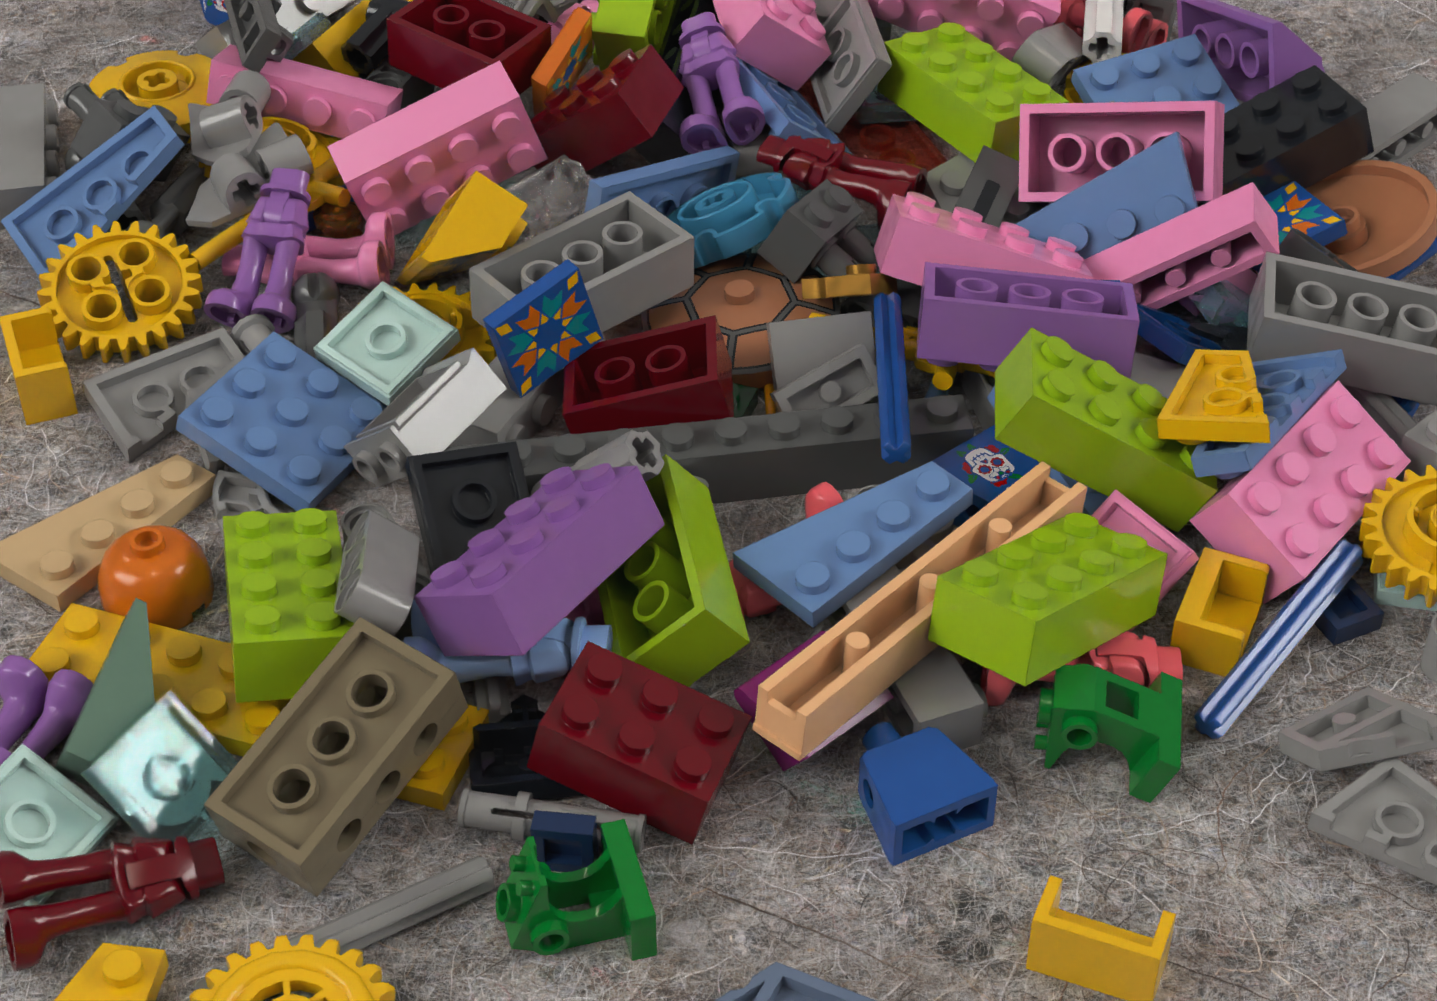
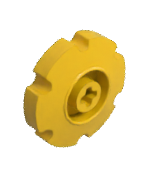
(159, 80)

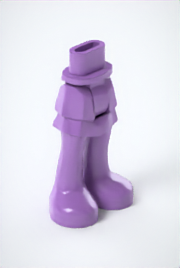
(710, 65)
(273, 228)
(30, 696)

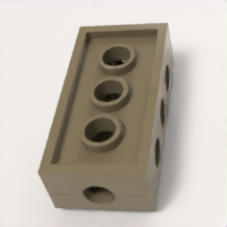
(337, 755)

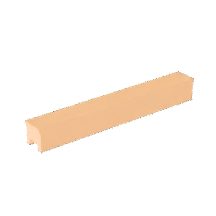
(891, 628)

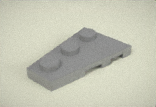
(146, 396)
(1385, 816)

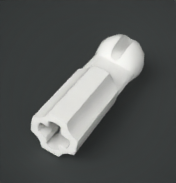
(1102, 29)

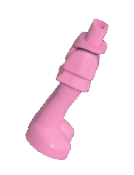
(349, 261)

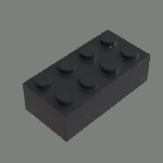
(1294, 134)

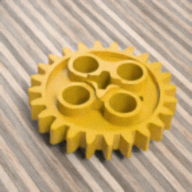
(154, 276)

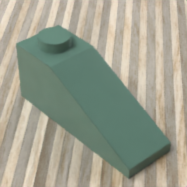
(116, 698)

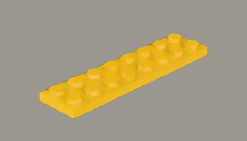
(203, 679)

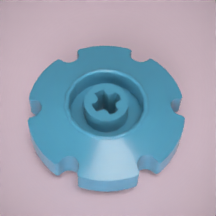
(734, 215)

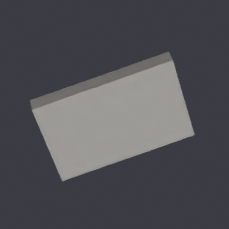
(855, 62)

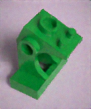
(1108, 709)
(609, 885)

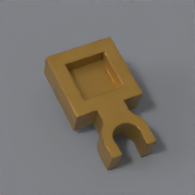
(858, 281)

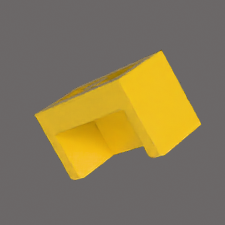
(38, 365)
(1219, 611)
(1096, 952)

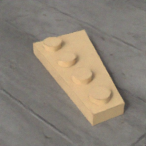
(64, 552)

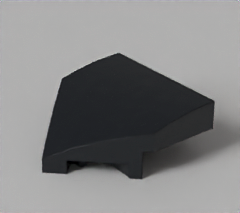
(503, 753)

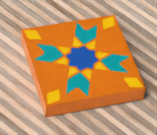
(564, 58)

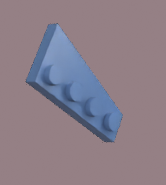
(668, 182)
(93, 189)
(848, 546)

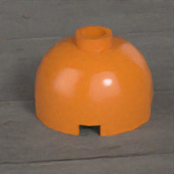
(159, 568)

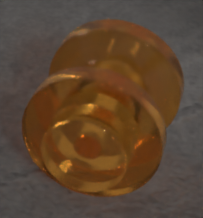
(338, 221)

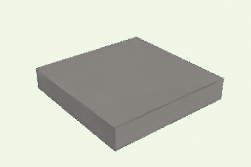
(810, 342)

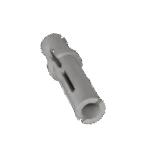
(480, 810)

